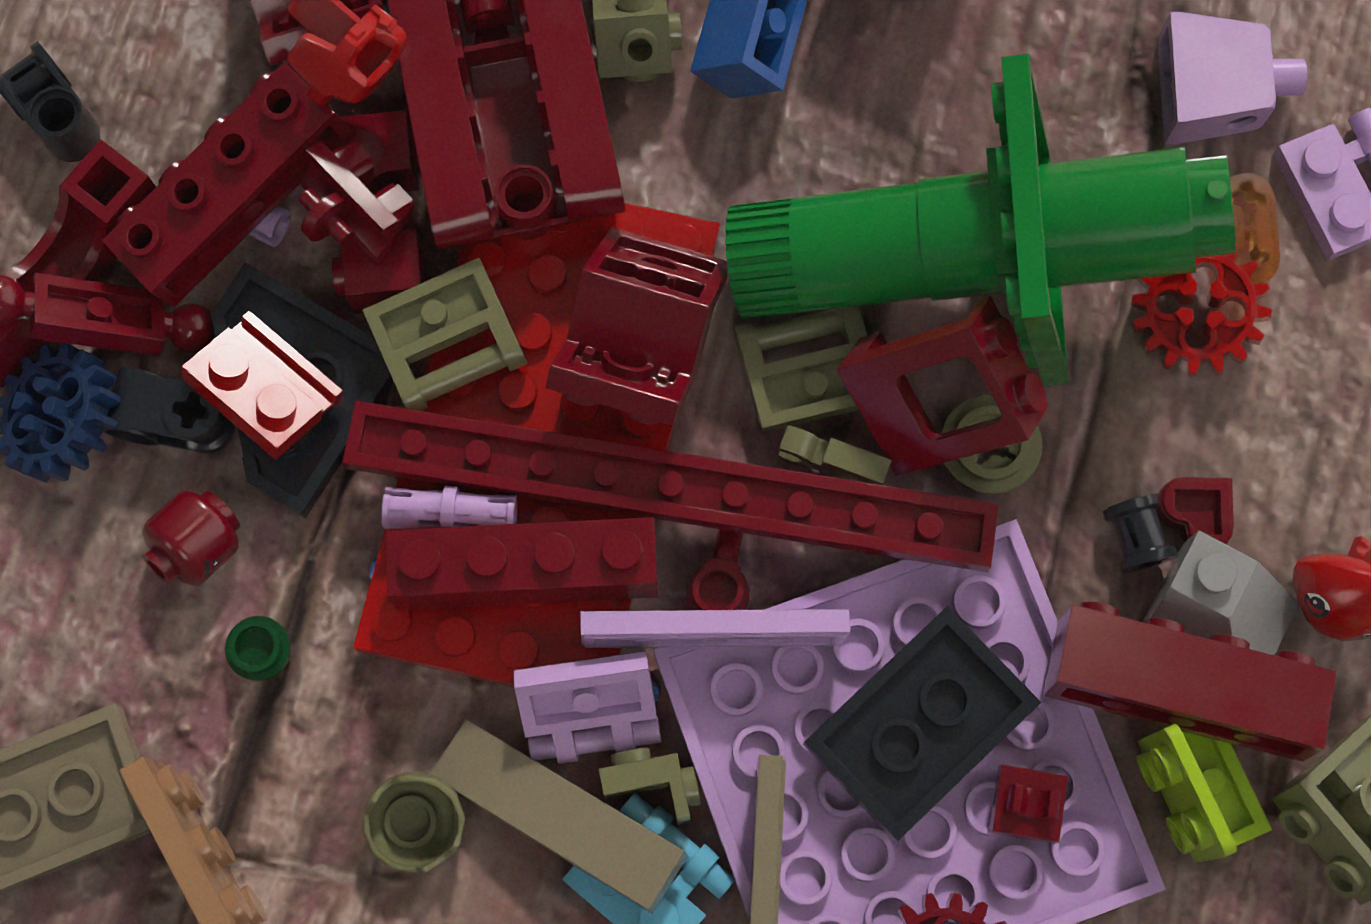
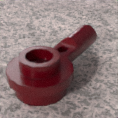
(720, 580)

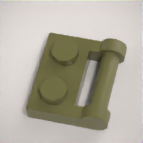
(436, 317)
(803, 385)

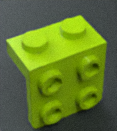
(1204, 791)

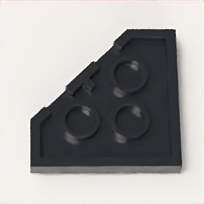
(338, 351)

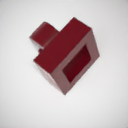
(1028, 804)

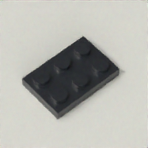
(921, 723)

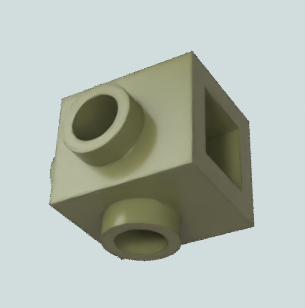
(635, 38)

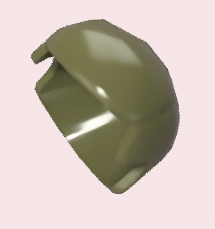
(413, 822)

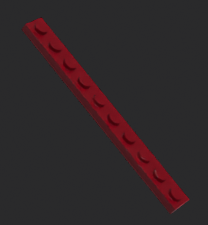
(672, 486)

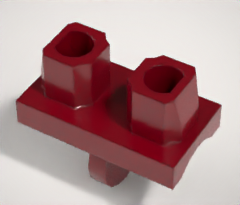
(344, 207)

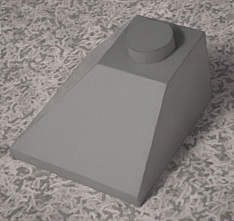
(1223, 593)

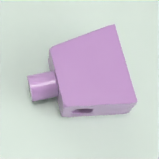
(1220, 76)

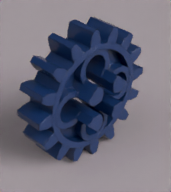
(76, 399)

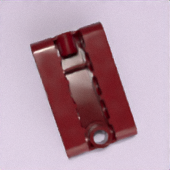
(502, 110)

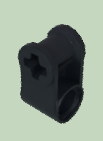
(44, 99)
(160, 412)

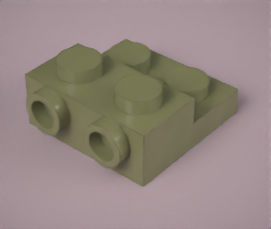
(1332, 812)

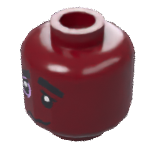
(190, 538)

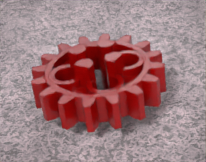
(1224, 335)

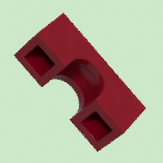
(392, 148)

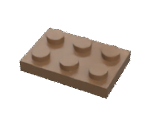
(191, 850)

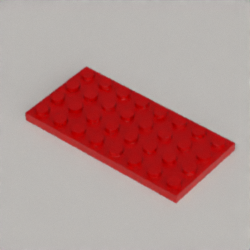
(538, 294)

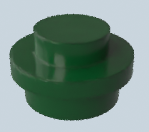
(258, 648)

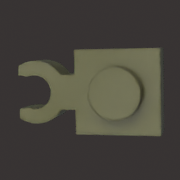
(832, 457)

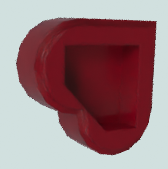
(1197, 506)

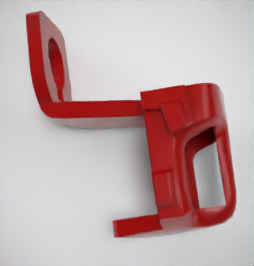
(344, 53)

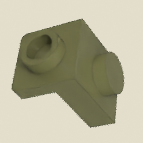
(637, 773)

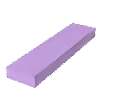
(714, 628)

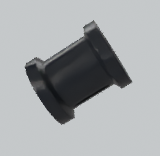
(1140, 533)

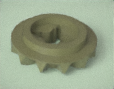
(997, 473)

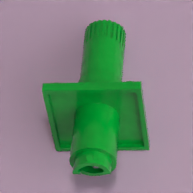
(988, 232)

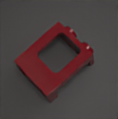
(878, 385)

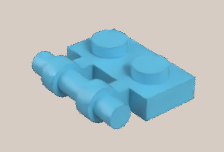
(674, 906)

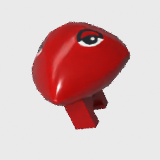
(1337, 591)

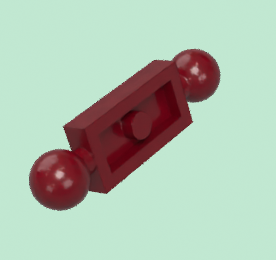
(103, 315)

